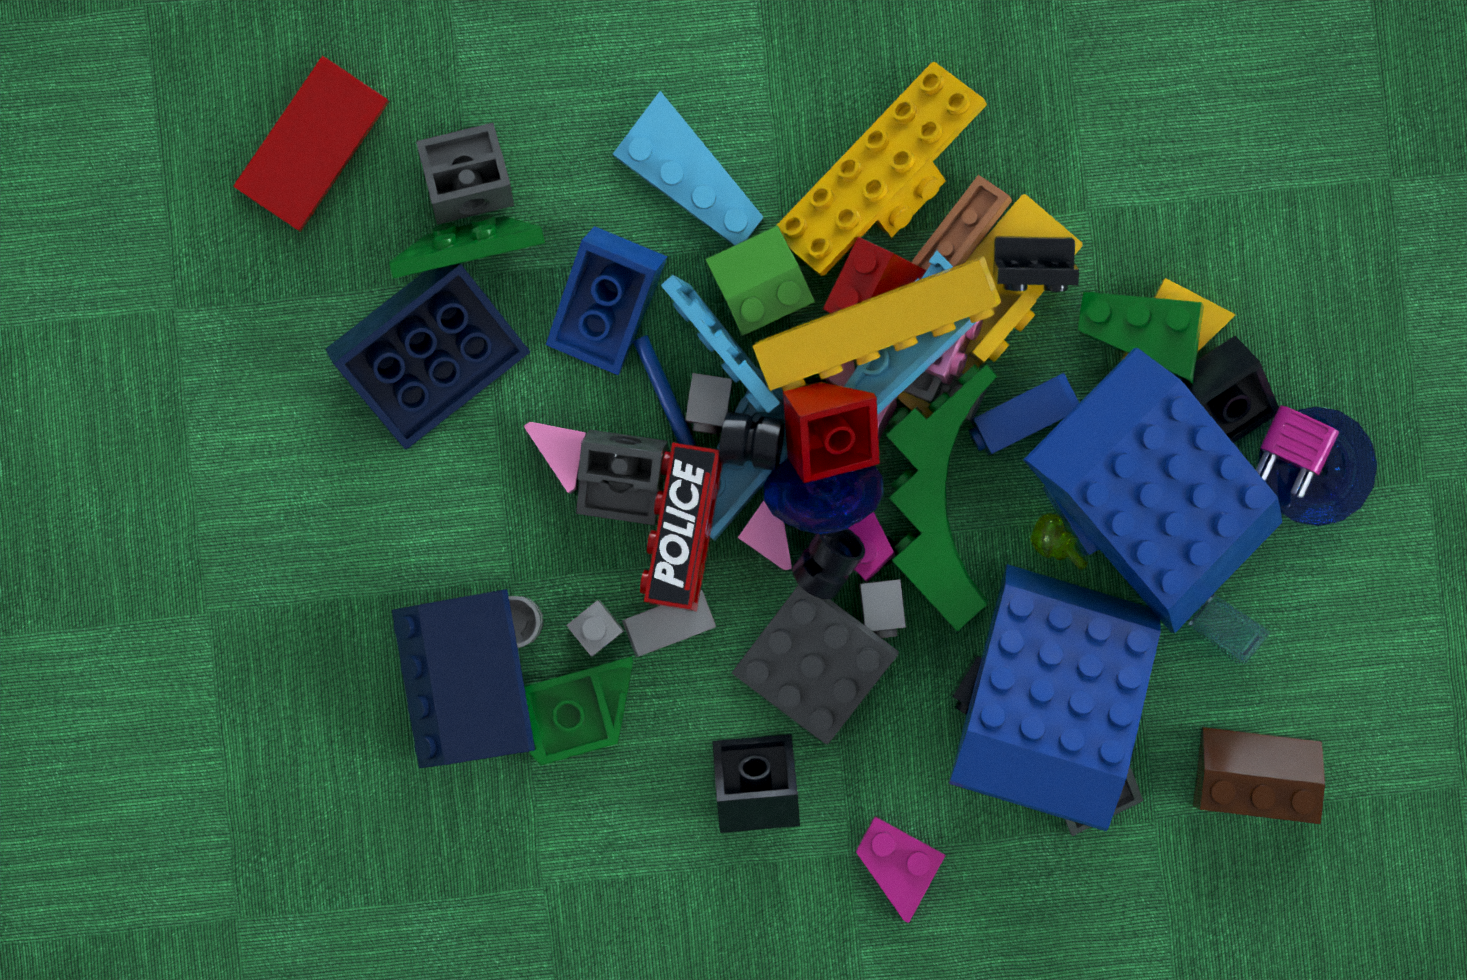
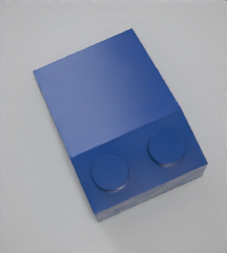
(605, 299)

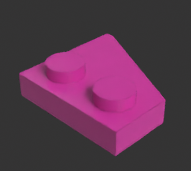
(899, 864)

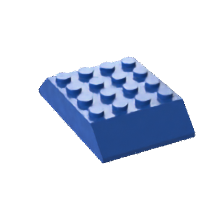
(1157, 487)
(1057, 698)

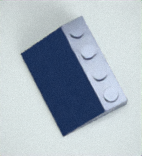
(427, 351)
(463, 679)

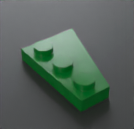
(1157, 326)

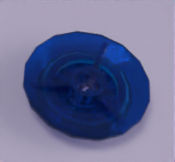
(1346, 476)
(823, 504)

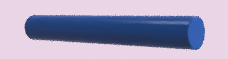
(663, 391)

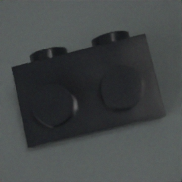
(1035, 261)

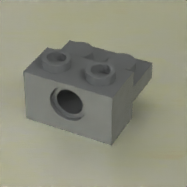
(465, 173)
(620, 476)

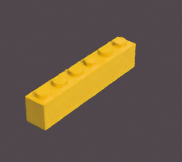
(876, 324)

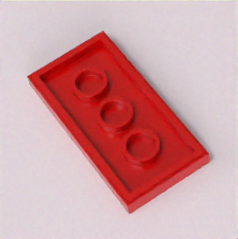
(311, 143)

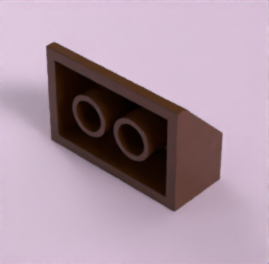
(1260, 775)

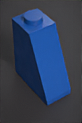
(1023, 415)

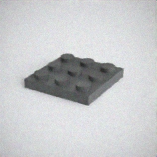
(815, 663)

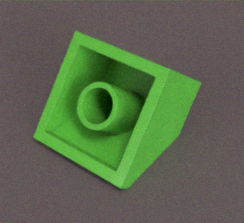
(759, 280)

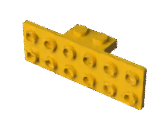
(884, 172)
(1014, 311)

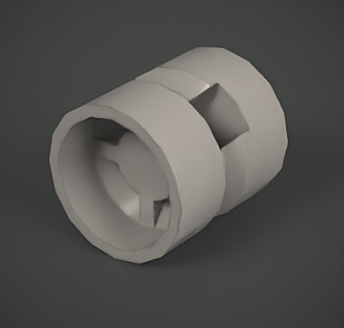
(526, 619)

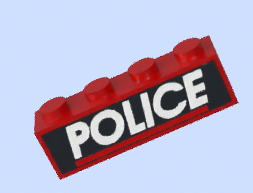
(683, 527)

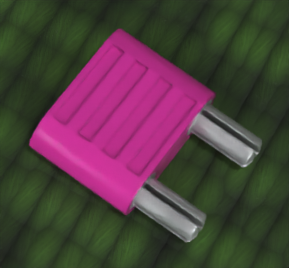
(1298, 442)

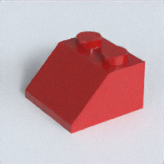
(870, 273)
(830, 430)

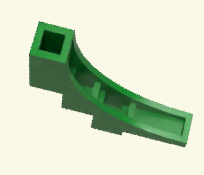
(931, 557)

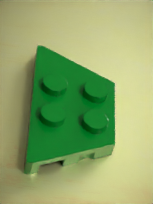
(465, 243)
(578, 710)

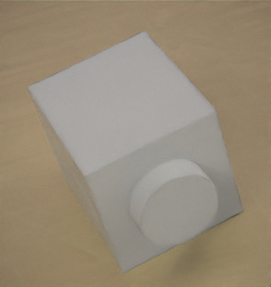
(708, 402)
(882, 607)
(595, 628)

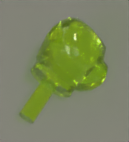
(1055, 540)

